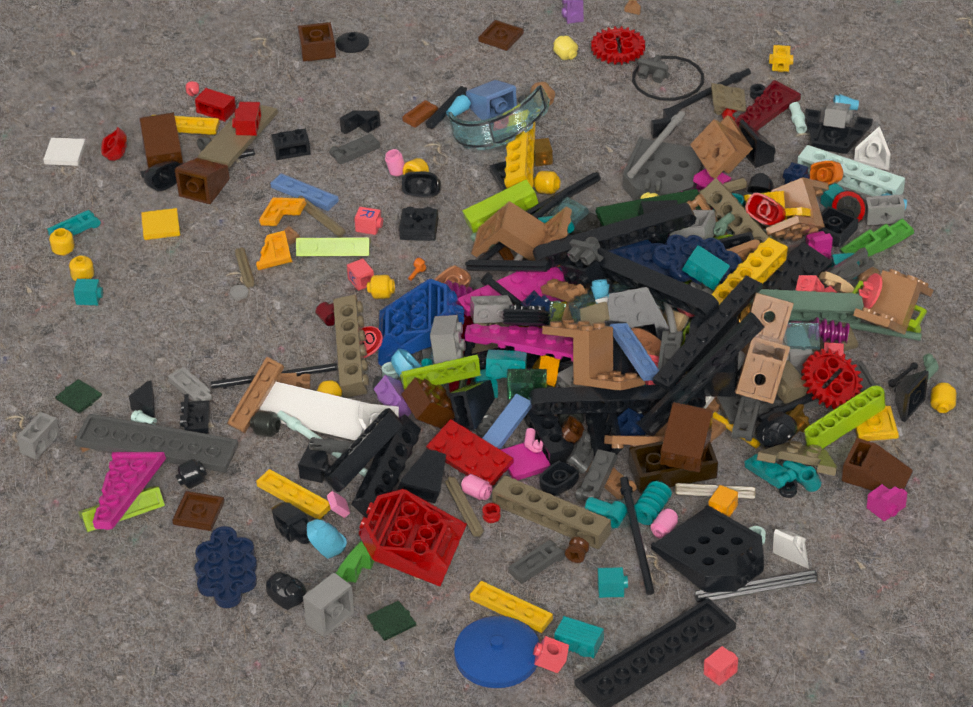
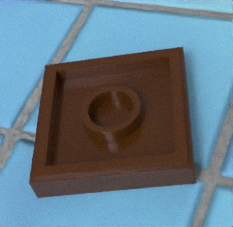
(501, 35)
(198, 511)

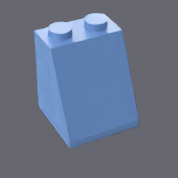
(492, 99)

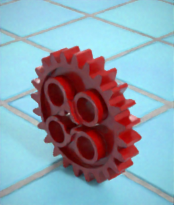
(606, 47)
(820, 368)

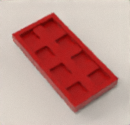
(470, 453)

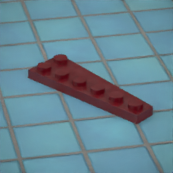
(769, 105)

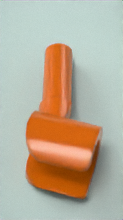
(419, 265)

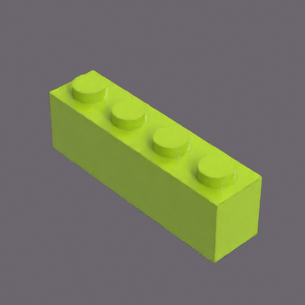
(519, 194)

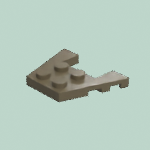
(802, 454)

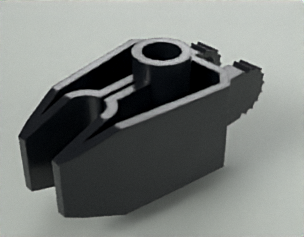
(290, 522)

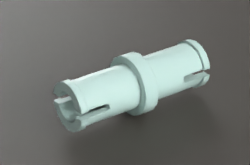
(798, 117)

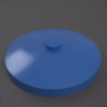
(496, 652)

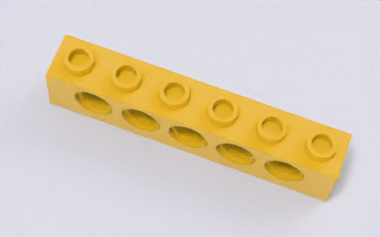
(520, 159)
(758, 265)

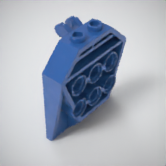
(410, 318)

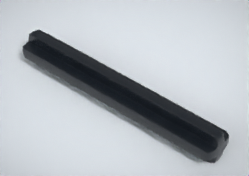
(441, 111)

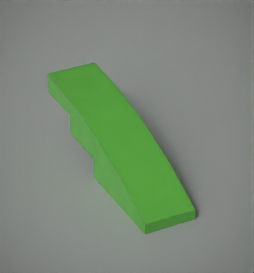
(880, 239)
(354, 563)

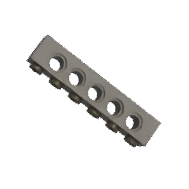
(717, 192)
(350, 346)
(551, 511)

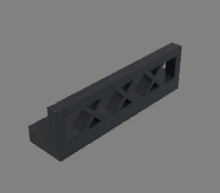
(599, 428)

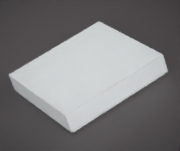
(64, 151)

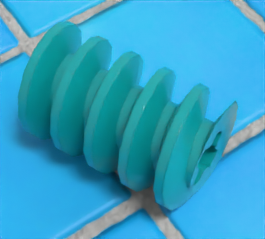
(652, 502)

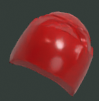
(114, 145)
(765, 209)

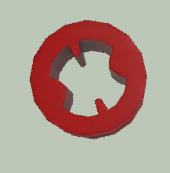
(491, 513)

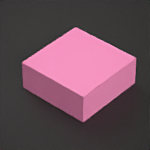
(338, 504)

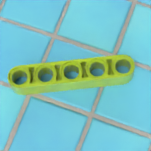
(846, 417)

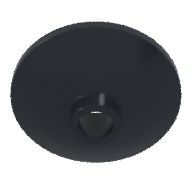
(352, 42)

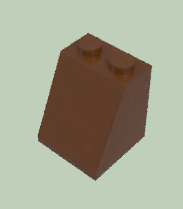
(160, 139)
(201, 180)
(687, 437)

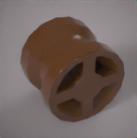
(577, 550)

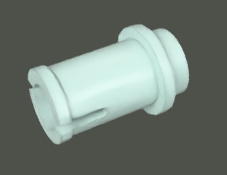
(139, 416)

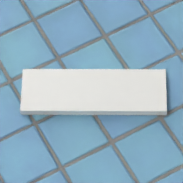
(316, 410)

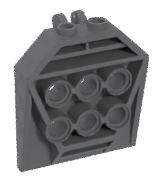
(665, 172)

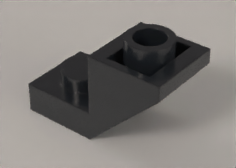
(363, 119)
(659, 125)

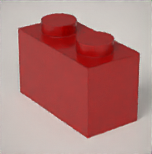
(215, 104)
(247, 118)

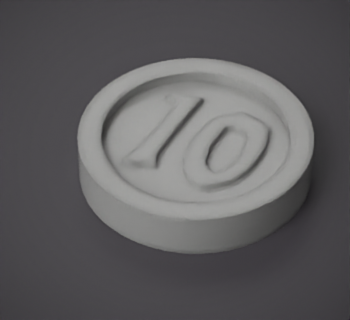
(239, 292)

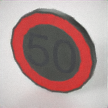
(851, 204)

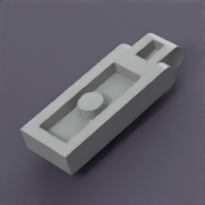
(189, 384)

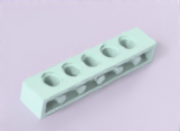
(856, 174)

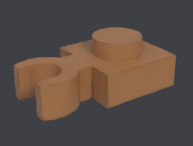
(292, 379)

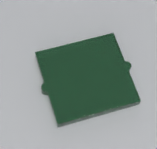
(78, 396)
(391, 620)

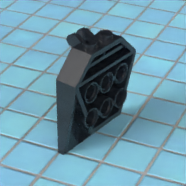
(713, 551)

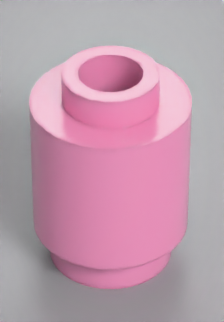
(394, 162)
(476, 487)
(664, 523)

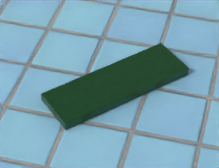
(621, 211)

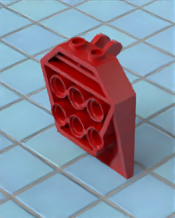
(411, 535)

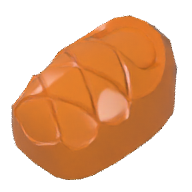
(826, 171)

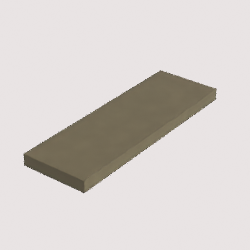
(228, 146)

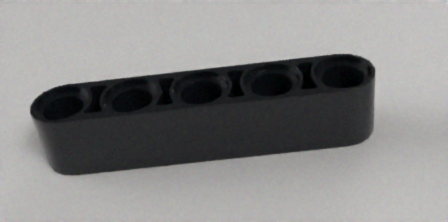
(362, 450)

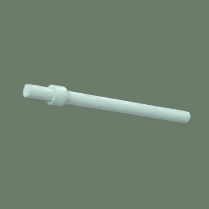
(295, 424)

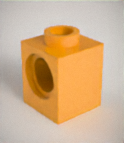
(724, 500)

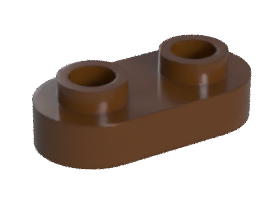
(572, 429)

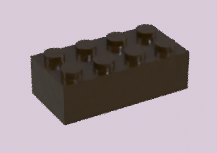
(646, 467)

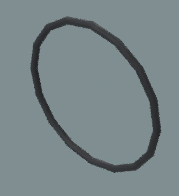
(670, 98)

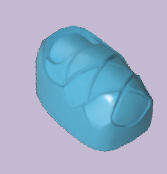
(404, 361)
(325, 538)

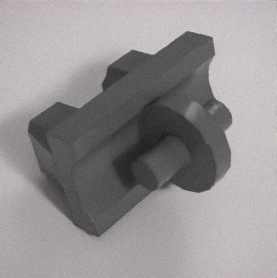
(653, 66)
(585, 251)

